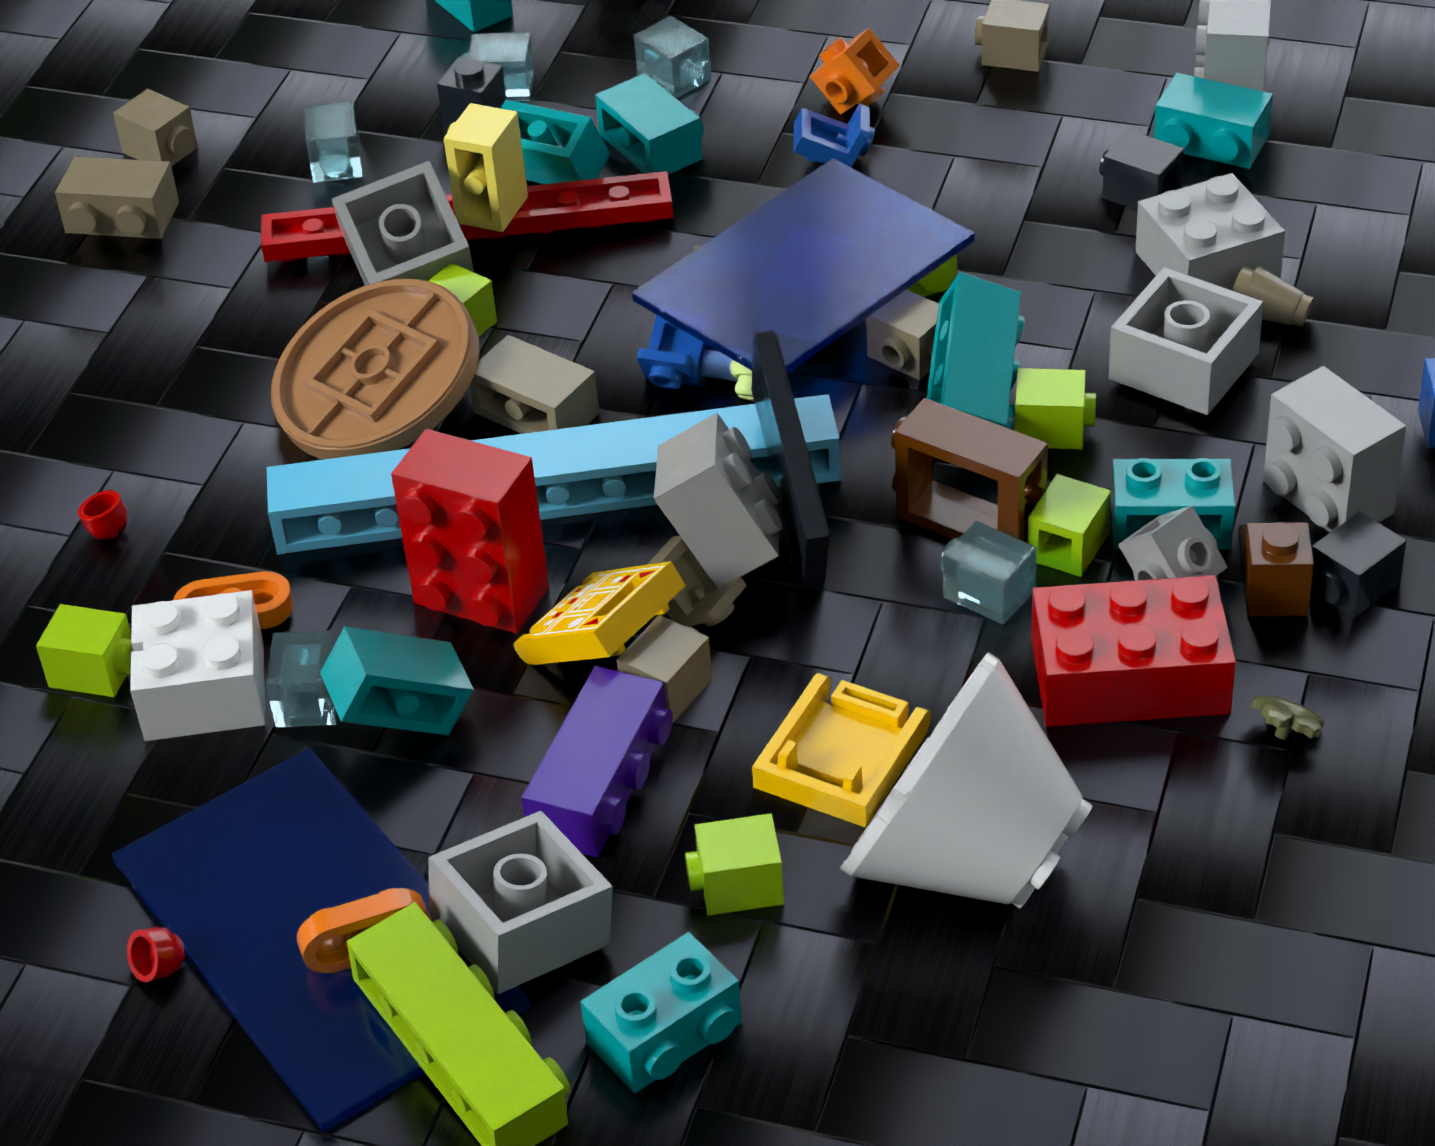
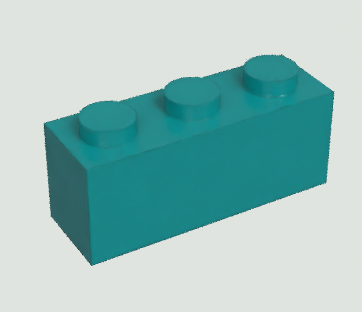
(976, 349)

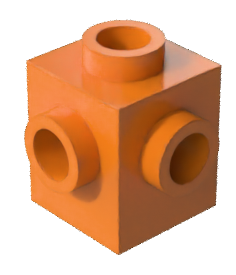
(854, 71)

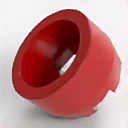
(104, 515)
(154, 953)

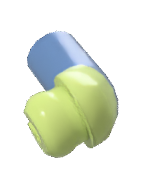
(722, 367)

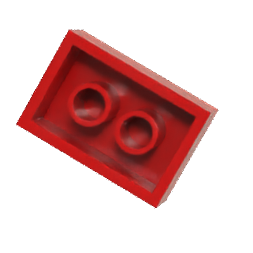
(471, 530)
(1132, 651)

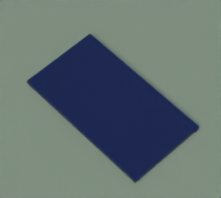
(236, 891)

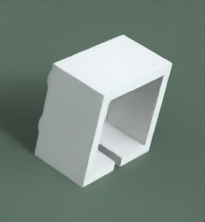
(197, 665)

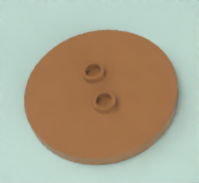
(375, 369)

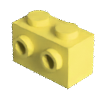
(486, 167)

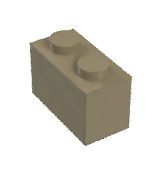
(117, 197)
(532, 389)

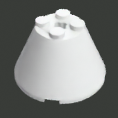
(976, 803)

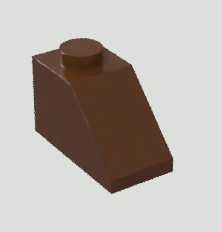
(1276, 568)

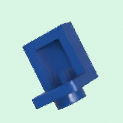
(825, 138)
(671, 356)

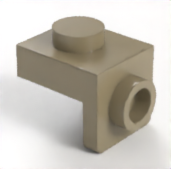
(700, 598)

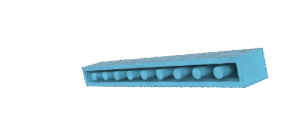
(573, 468)

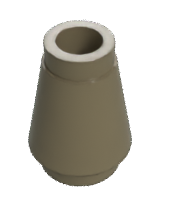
(1280, 299)

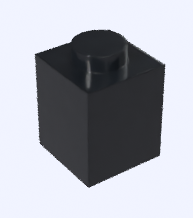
(468, 83)
(1140, 169)
(1357, 564)

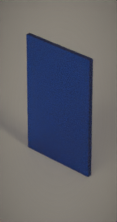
(804, 266)

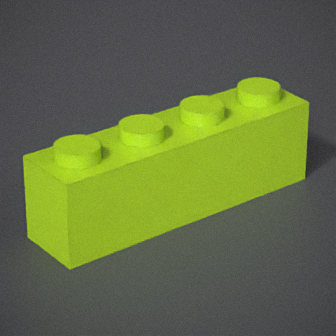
(458, 1030)

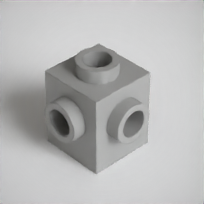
(1173, 548)

